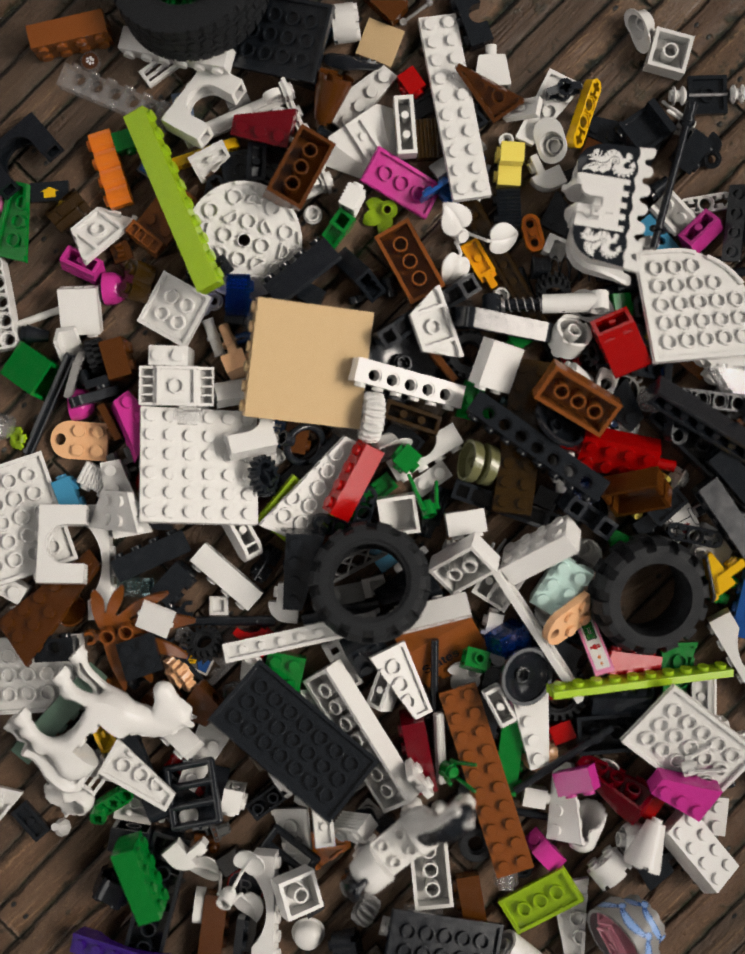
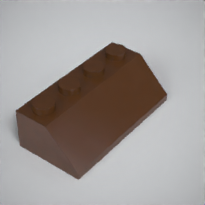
(299, 169)

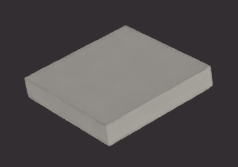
(73, 379)

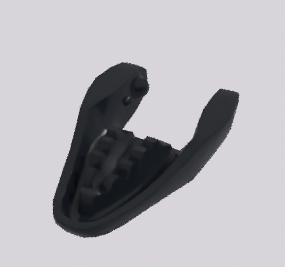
(350, 63)

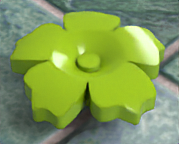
(18, 438)

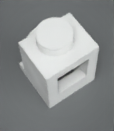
(491, 620)

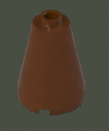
(330, 94)

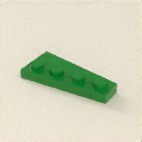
(15, 225)

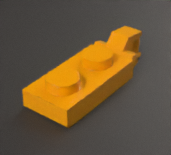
(480, 262)

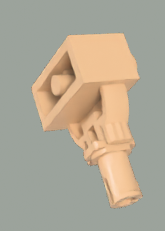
(235, 358)

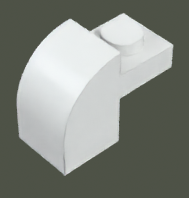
(545, 180)
(276, 607)
(183, 857)

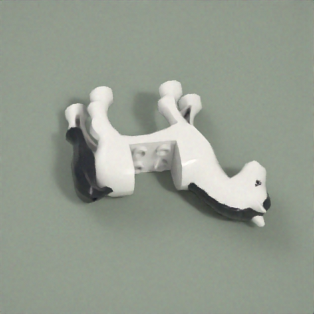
(413, 834)

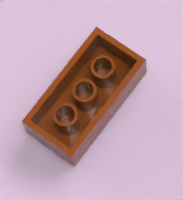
(70, 35)
(409, 261)
(577, 398)

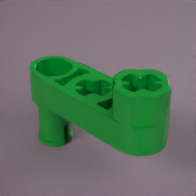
(109, 803)

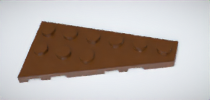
(42, 612)

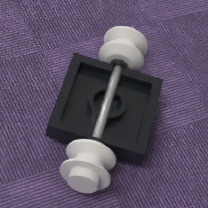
(709, 93)

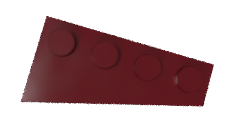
(416, 743)

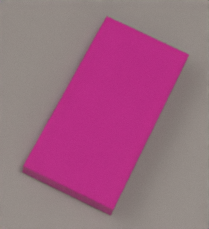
(399, 182)

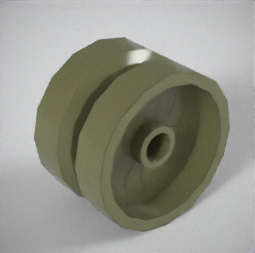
(478, 462)

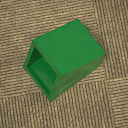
(31, 370)

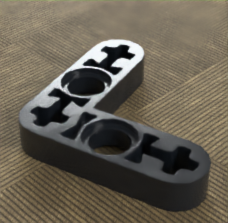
(355, 518)

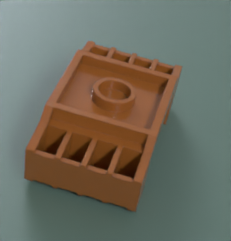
(152, 228)

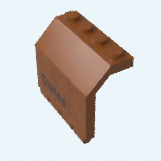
(452, 640)

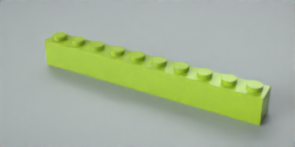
(174, 200)

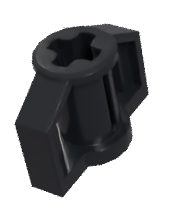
(563, 91)

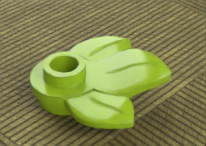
(376, 214)

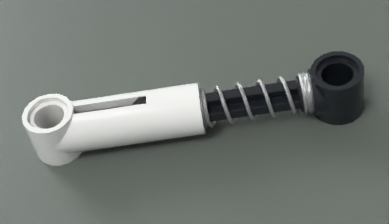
(594, 302)

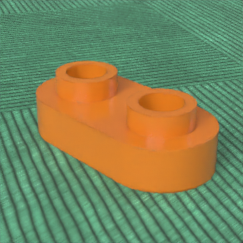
(533, 233)

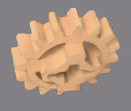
(179, 674)

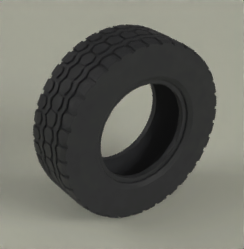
(191, 29)

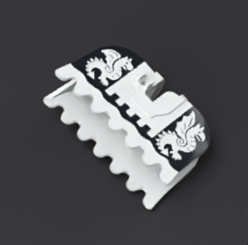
(606, 209)

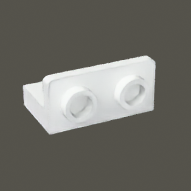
(677, 216)

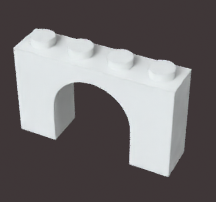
(179, 118)
(248, 444)
(51, 519)

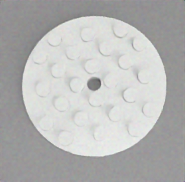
(239, 210)

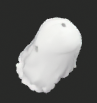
(70, 804)
(593, 822)

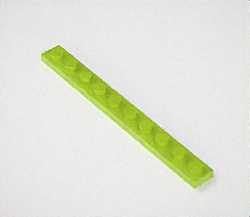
(641, 680)

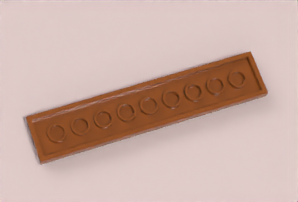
(492, 796)

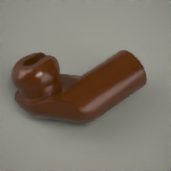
(213, 847)

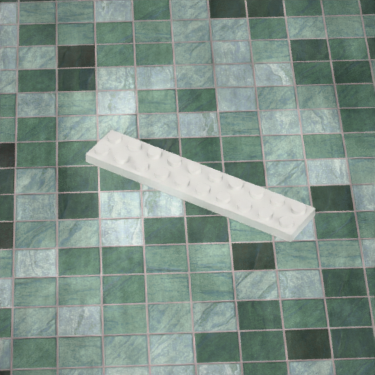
(454, 109)

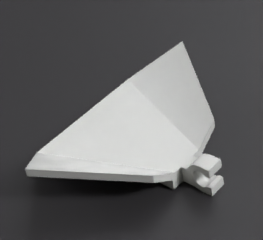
(360, 138)

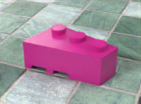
(687, 794)

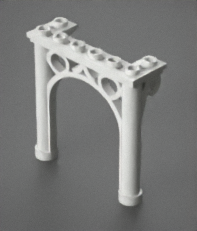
(272, 100)

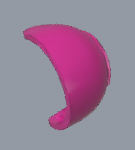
(110, 288)
(82, 412)

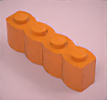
(110, 169)

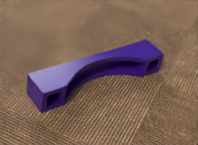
(95, 942)

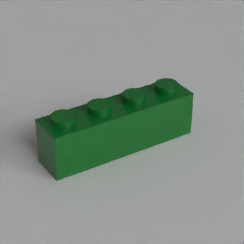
(510, 751)

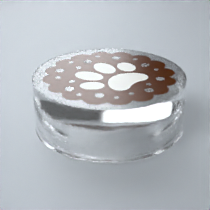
(90, 61)

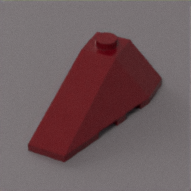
(624, 793)

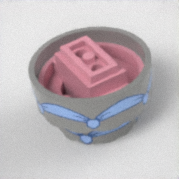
(626, 926)

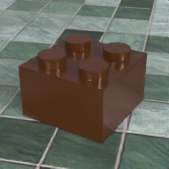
(118, 359)

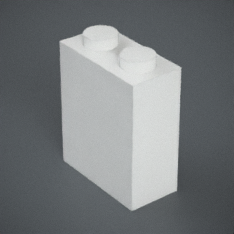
(81, 308)
(170, 355)
(495, 366)

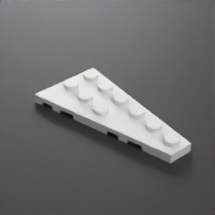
(308, 495)

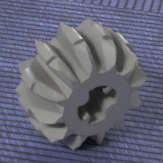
(365, 910)

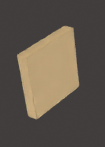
(380, 42)

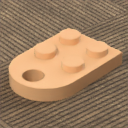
(82, 441)
(568, 619)

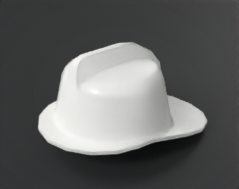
(640, 26)
(550, 140)
(389, 443)

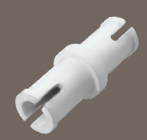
(213, 337)

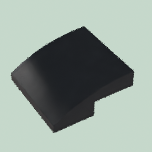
(262, 162)

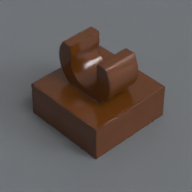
(121, 252)

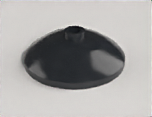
(558, 427)
(531, 683)

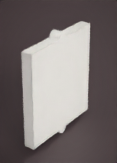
(155, 618)

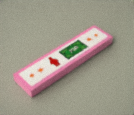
(595, 648)

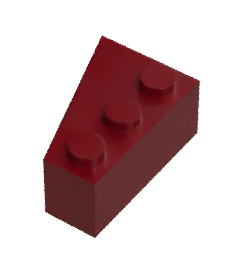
(267, 127)

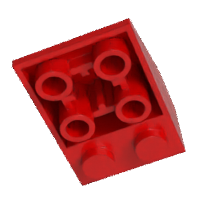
(620, 342)

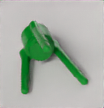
(427, 507)
(448, 770)

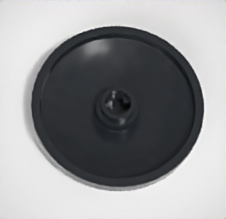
(406, 356)

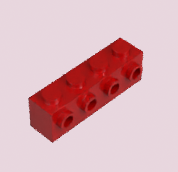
(352, 480)

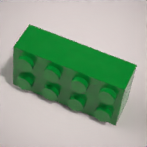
(288, 666)
(139, 878)

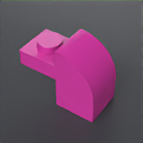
(544, 851)

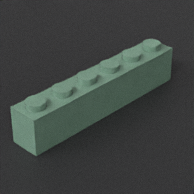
(58, 714)

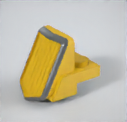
(720, 576)

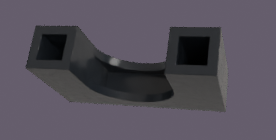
(26, 133)

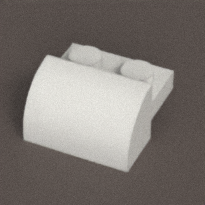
(491, 592)

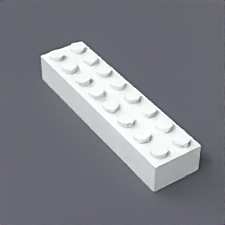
(346, 707)

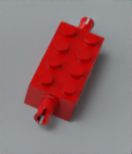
(620, 452)

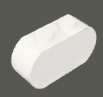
(244, 541)

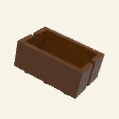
(637, 492)

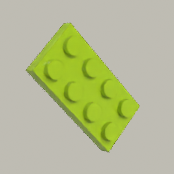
(541, 900)

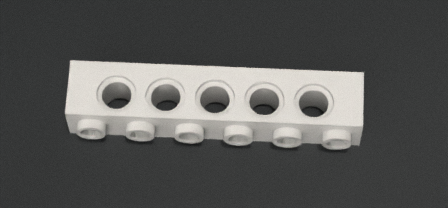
(452, 391)

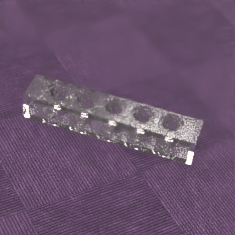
(72, 73)

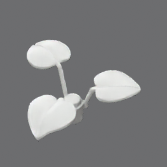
(453, 223)
(247, 903)

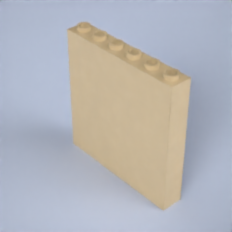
(303, 362)

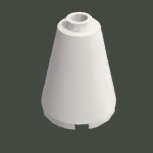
(647, 847)

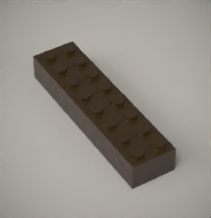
(517, 475)

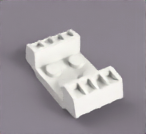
(176, 386)

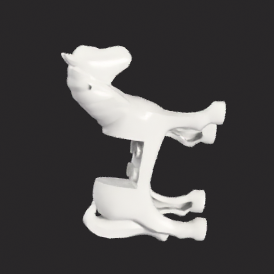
(67, 757)

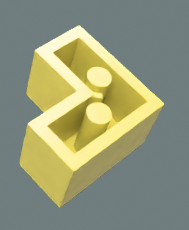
(509, 163)

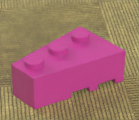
(127, 415)

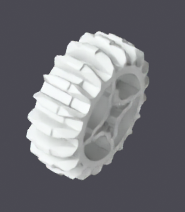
(372, 417)

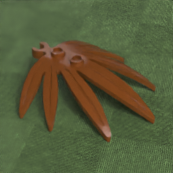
(120, 628)

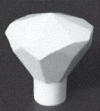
(61, 827)

